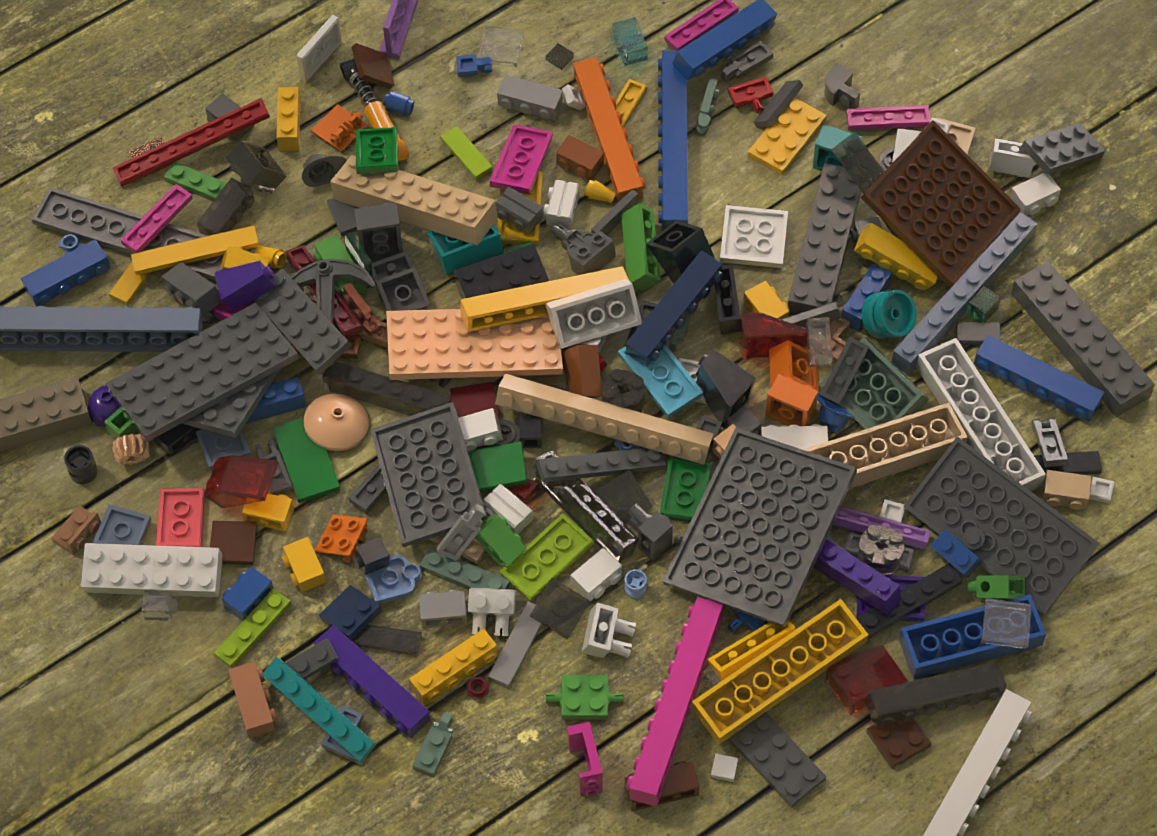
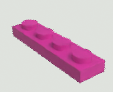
(701, 24)
(888, 117)
(156, 219)

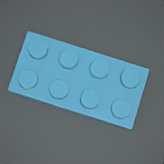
(665, 381)

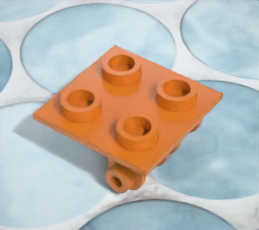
(339, 127)
(343, 536)

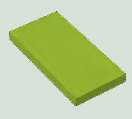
(547, 557)

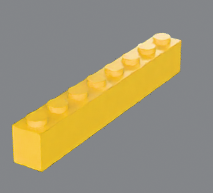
(530, 300)

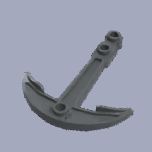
(326, 279)

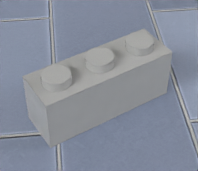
(530, 97)

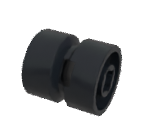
(80, 464)

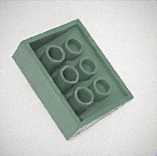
(880, 391)

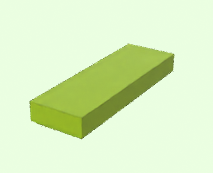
(466, 153)

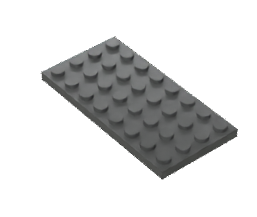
(201, 371)
(1019, 528)

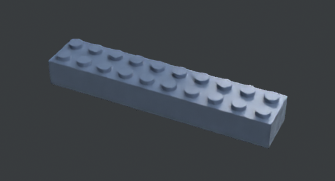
(97, 328)

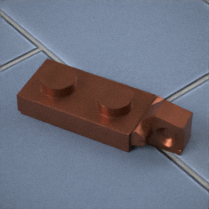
(360, 309)

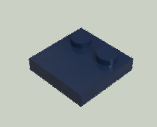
(350, 612)

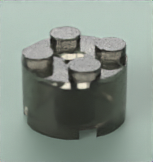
(624, 390)
(881, 549)

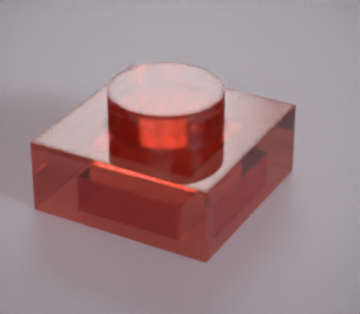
(526, 491)

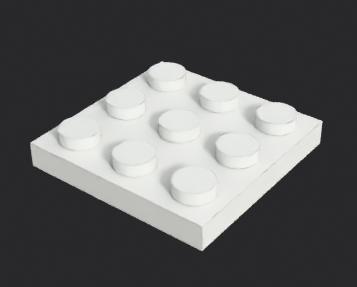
(753, 236)

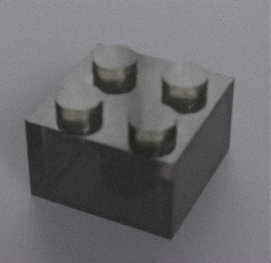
(255, 167)

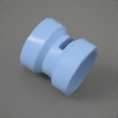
(637, 579)

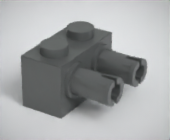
(653, 531)

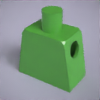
(997, 586)

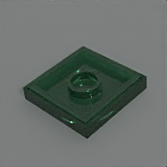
(357, 253)

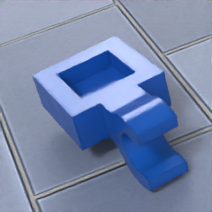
(469, 65)

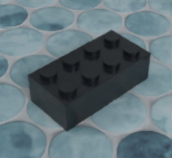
(501, 273)

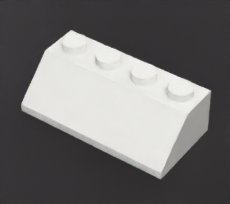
(594, 313)

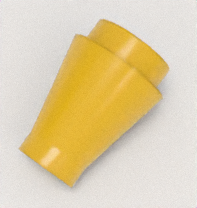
(598, 191)
(276, 257)

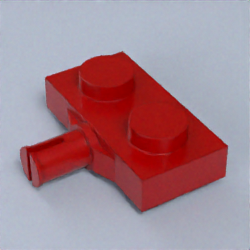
(751, 93)

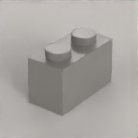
(443, 609)

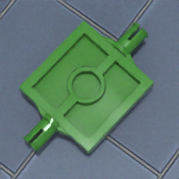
(584, 697)

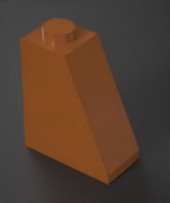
(583, 370)

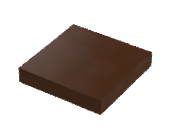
(372, 66)
(235, 541)

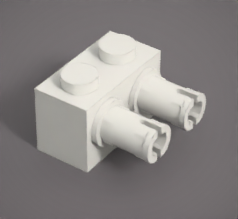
(496, 601)
(600, 631)

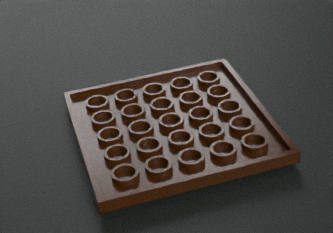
(940, 203)

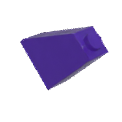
(243, 283)

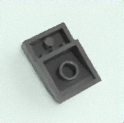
(399, 284)

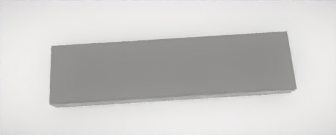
(515, 648)

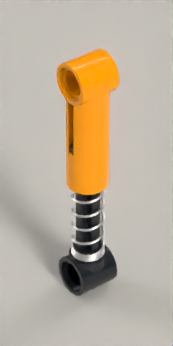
(372, 108)

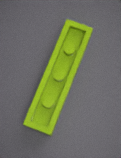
(252, 628)

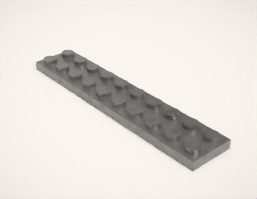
(108, 225)

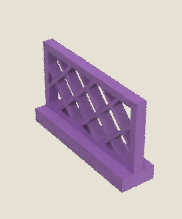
(397, 26)

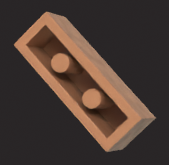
(253, 699)

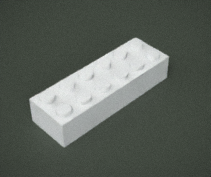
(149, 567)

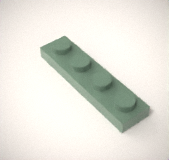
(461, 572)

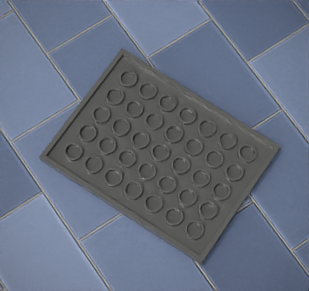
(760, 527)

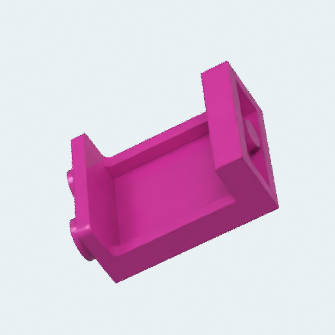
(581, 738)

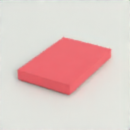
(180, 517)

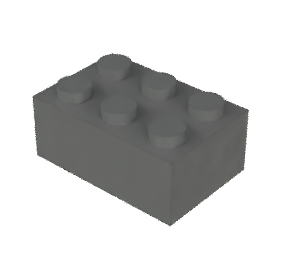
(379, 230)

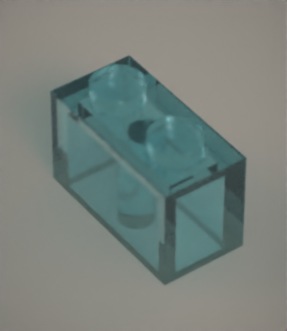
(629, 41)

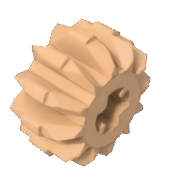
(131, 449)

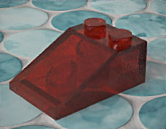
(762, 332)
(240, 480)
(862, 673)

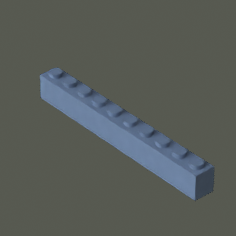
(955, 301)

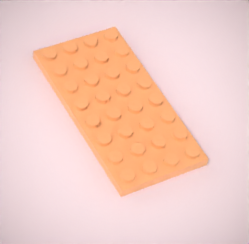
(439, 346)

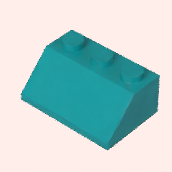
(457, 253)

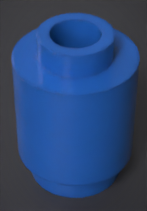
(398, 103)

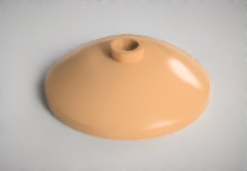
(332, 430)

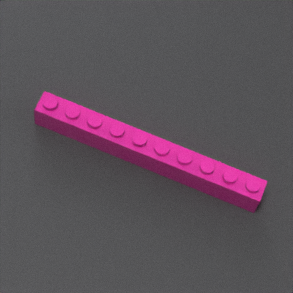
(676, 702)

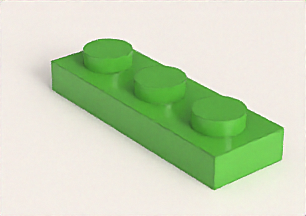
(194, 181)

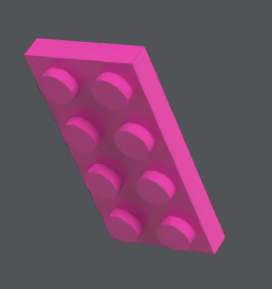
(521, 159)

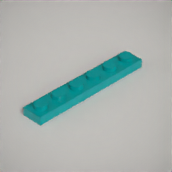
(319, 709)

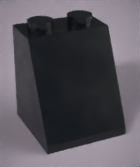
(678, 247)
(723, 385)

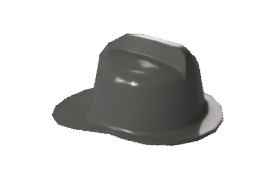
(321, 169)

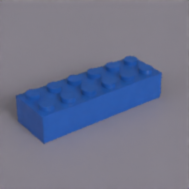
(957, 640)

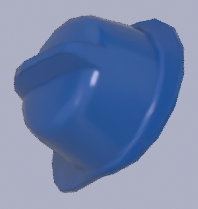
(832, 414)

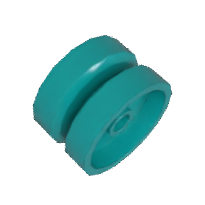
(889, 314)

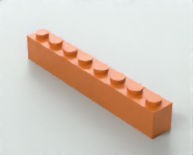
(607, 128)

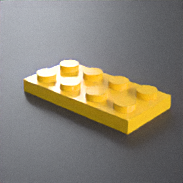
(787, 136)

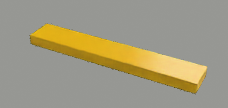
(193, 250)

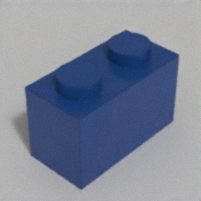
(956, 553)
(246, 593)

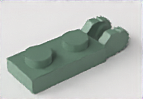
(707, 109)

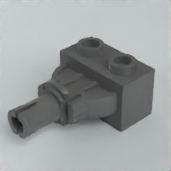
(586, 250)

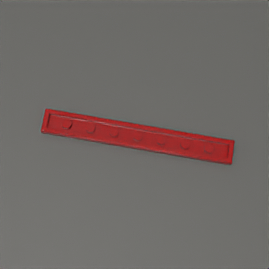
(191, 142)

